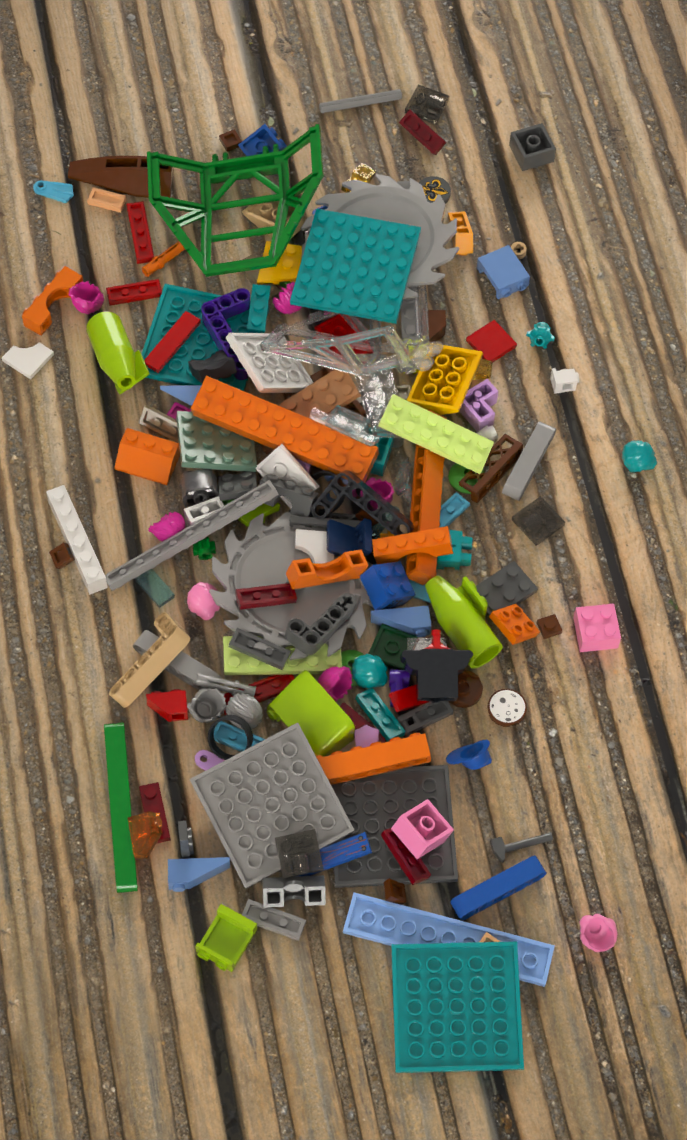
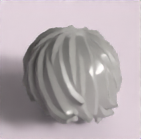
(207, 705)
(245, 707)

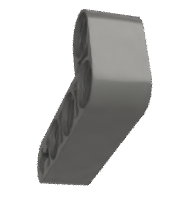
(325, 621)

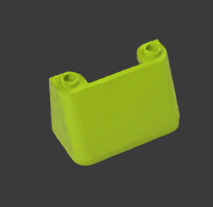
(317, 713)

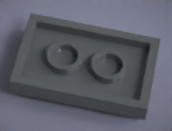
(506, 588)

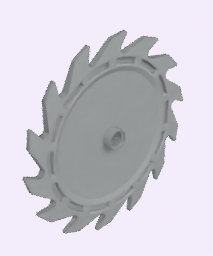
(402, 206)
(263, 561)

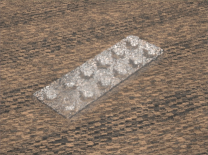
(376, 393)

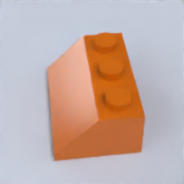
(147, 456)

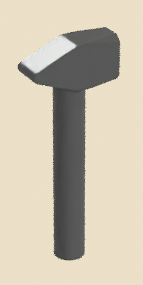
(499, 848)

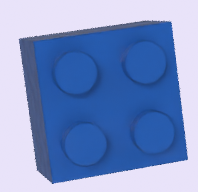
(387, 585)

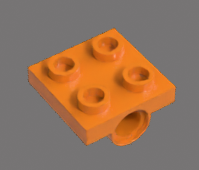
(514, 624)

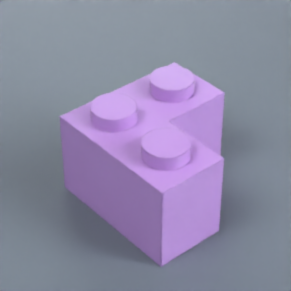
(477, 405)

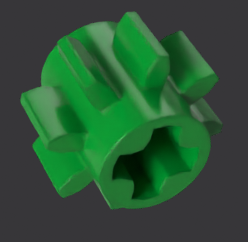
(204, 549)

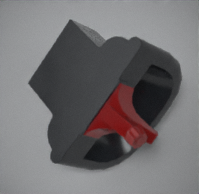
(436, 669)

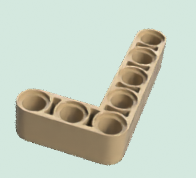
(152, 662)

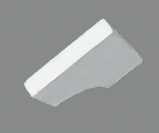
(28, 360)
(314, 544)

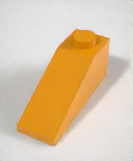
(464, 234)

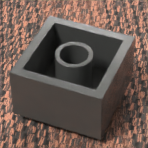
(532, 147)

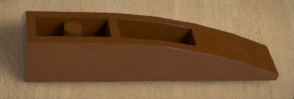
(120, 174)

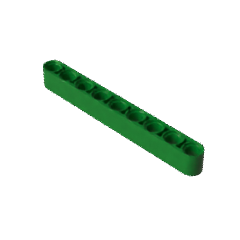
(120, 807)

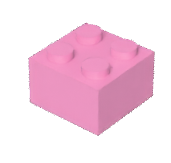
(597, 627)
(422, 829)

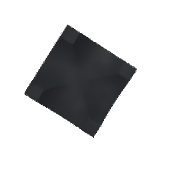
(216, 367)

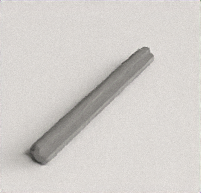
(360, 101)

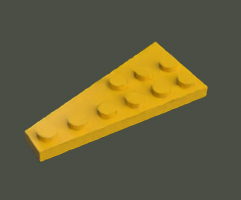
(286, 268)

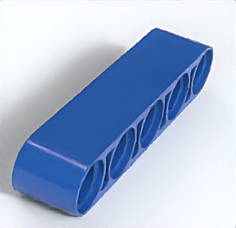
(498, 888)

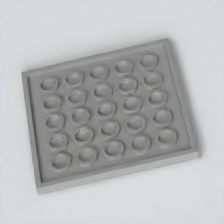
(268, 795)

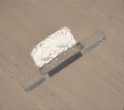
(347, 423)

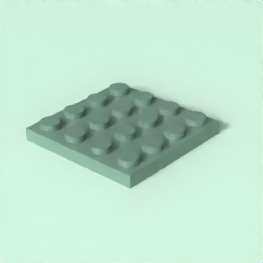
(211, 446)

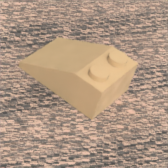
(265, 215)

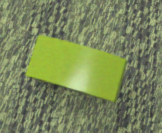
(264, 508)

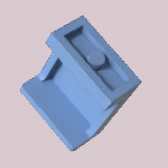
(504, 271)

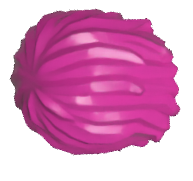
(86, 297)
(283, 304)
(383, 488)
(168, 526)
(336, 681)

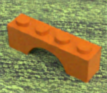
(37, 315)
(430, 541)
(346, 567)

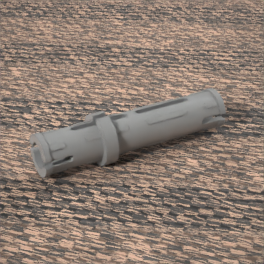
(202, 680)

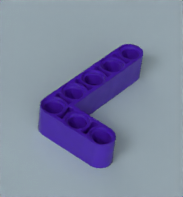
(237, 303)

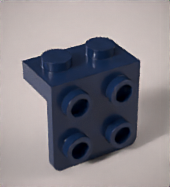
(346, 538)

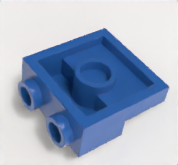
(261, 137)

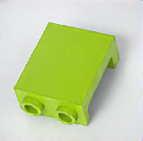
(226, 938)

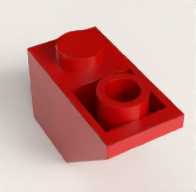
(169, 705)

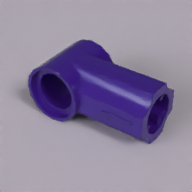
(398, 680)

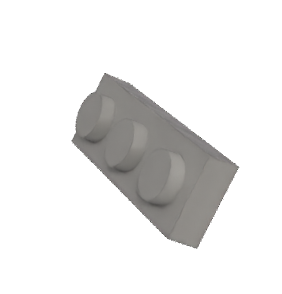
(274, 920)

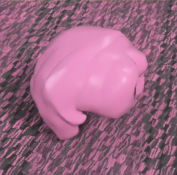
(201, 601)
(598, 932)

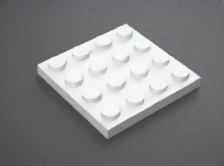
(268, 371)

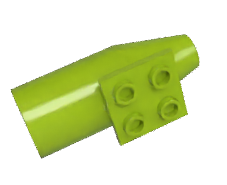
(115, 351)
(462, 617)

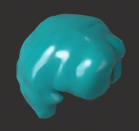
(638, 456)
(369, 671)

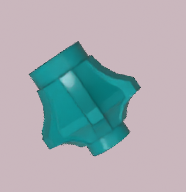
(540, 335)

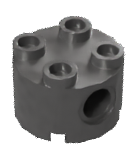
(198, 486)

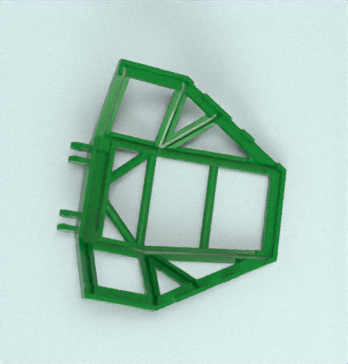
(230, 171)

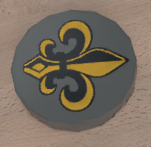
(435, 185)

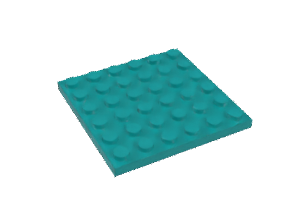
(356, 266)
(198, 346)
(457, 1007)

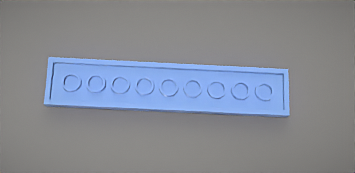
(400, 924)

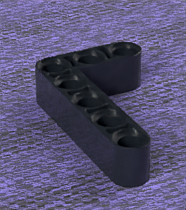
(363, 502)

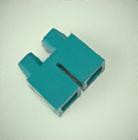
(457, 558)

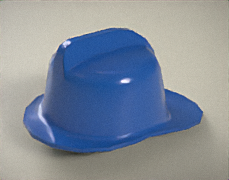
(471, 756)

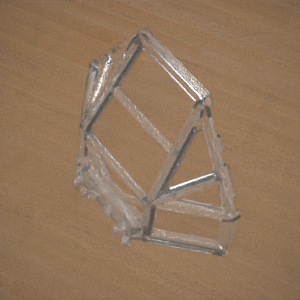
(409, 351)

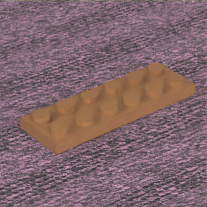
(324, 394)

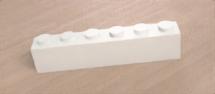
(77, 539)

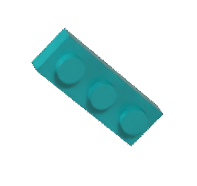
(258, 308)
(380, 714)

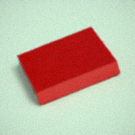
(492, 341)

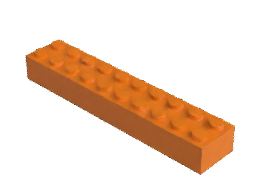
(275, 426)

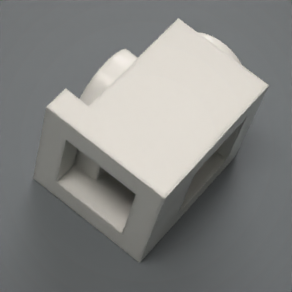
(564, 380)

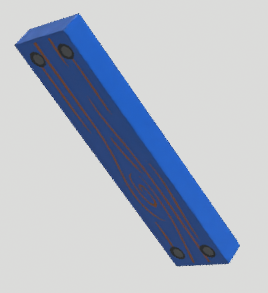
(344, 851)

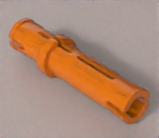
(159, 262)

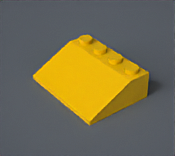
(447, 381)

